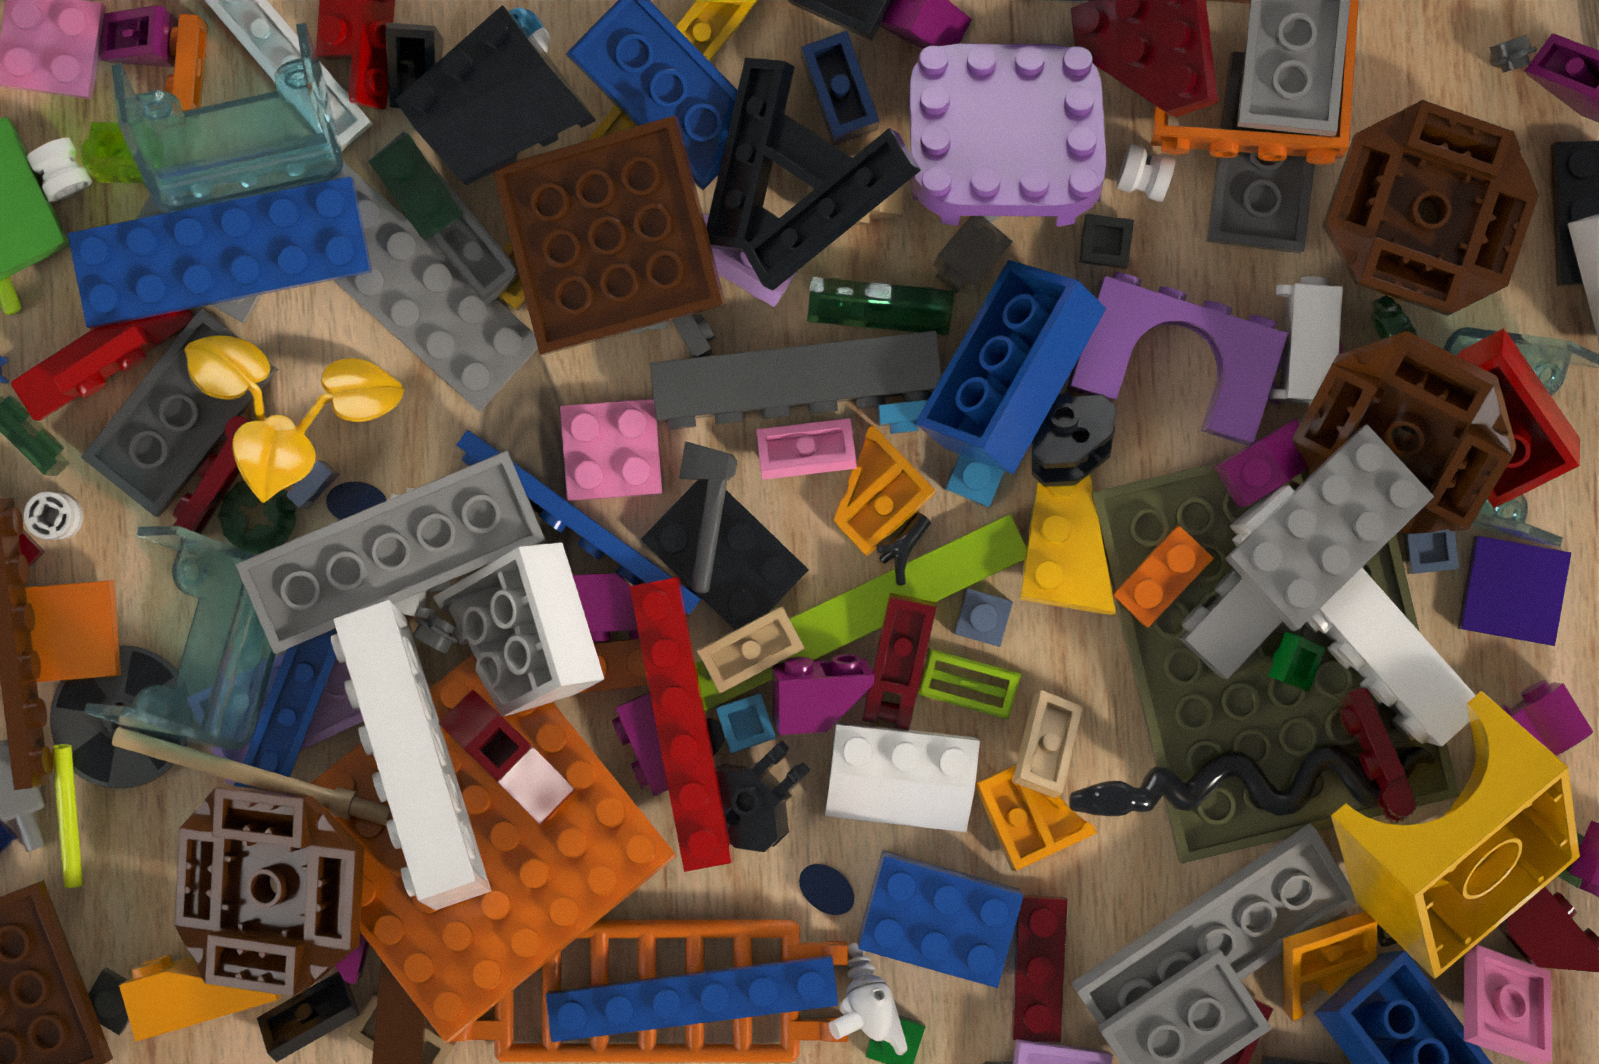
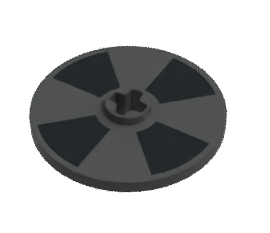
(92, 736)

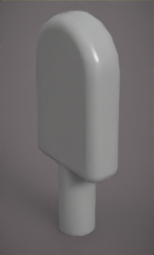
(20, 803)

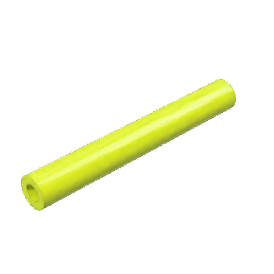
(67, 815)

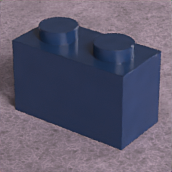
(839, 88)

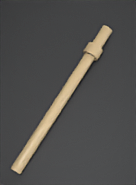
(340, 802)

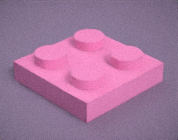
(51, 46)
(611, 450)
(1507, 1005)

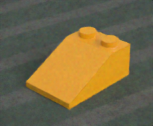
(174, 996)

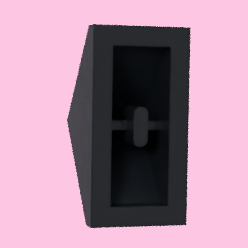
(410, 54)

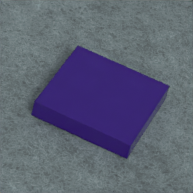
(1514, 590)

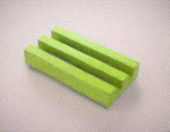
(1008, 694)

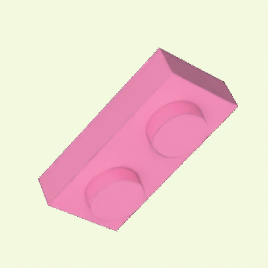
(806, 448)

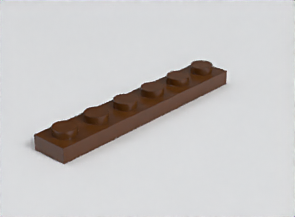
(19, 663)

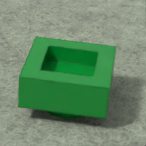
(1296, 661)
(884, 1051)

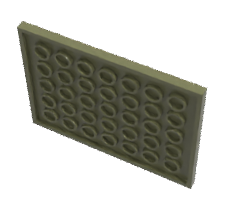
(1200, 715)

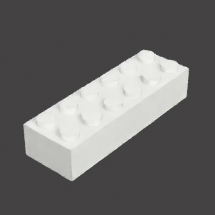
(1382, 647)
(410, 756)

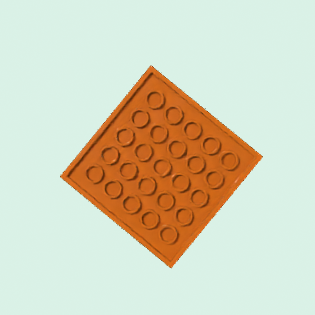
(543, 878)

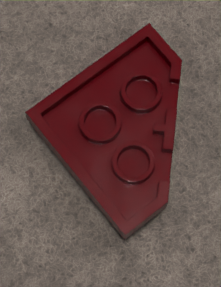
(1152, 49)

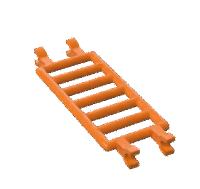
(647, 1049)

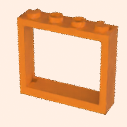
(1268, 145)

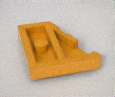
(880, 494)
(1028, 821)
(1325, 959)

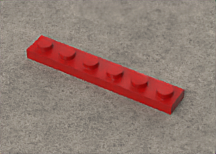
(681, 724)

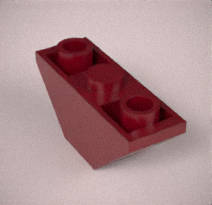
(507, 756)
(1549, 936)

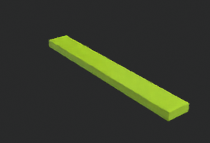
(864, 607)

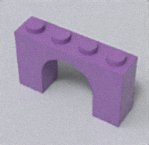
(1243, 351)

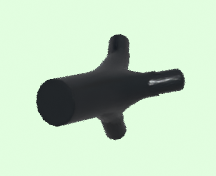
(902, 545)

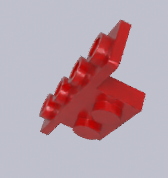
(358, 33)
(91, 359)

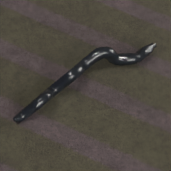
(1120, 798)

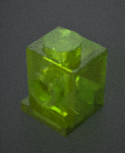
(108, 155)

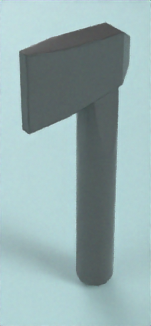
(717, 468)

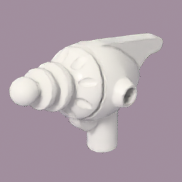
(868, 1005)

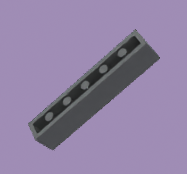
(795, 377)

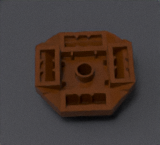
(1472, 179)
(1449, 403)
(225, 899)

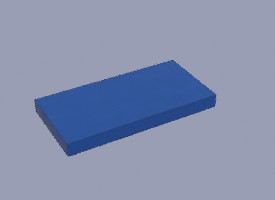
(658, 75)

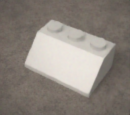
(902, 776)

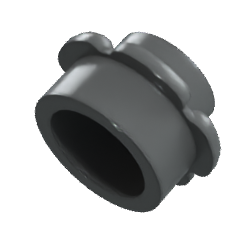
(1512, 53)
(435, 633)

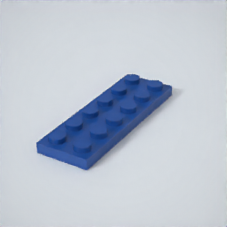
(219, 252)

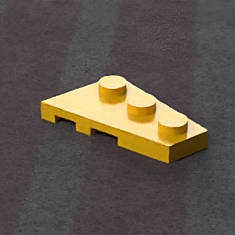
(1066, 551)

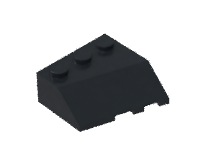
(492, 99)

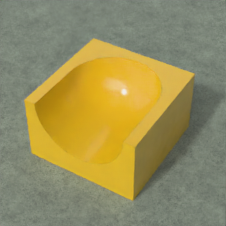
(1464, 874)

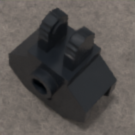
(1068, 435)
(758, 800)

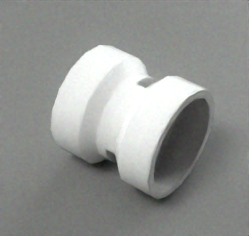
(1146, 172)
(61, 173)
(63, 514)

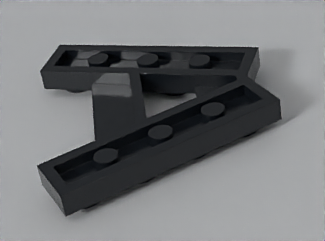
(842, 185)

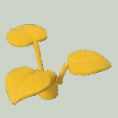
(274, 450)

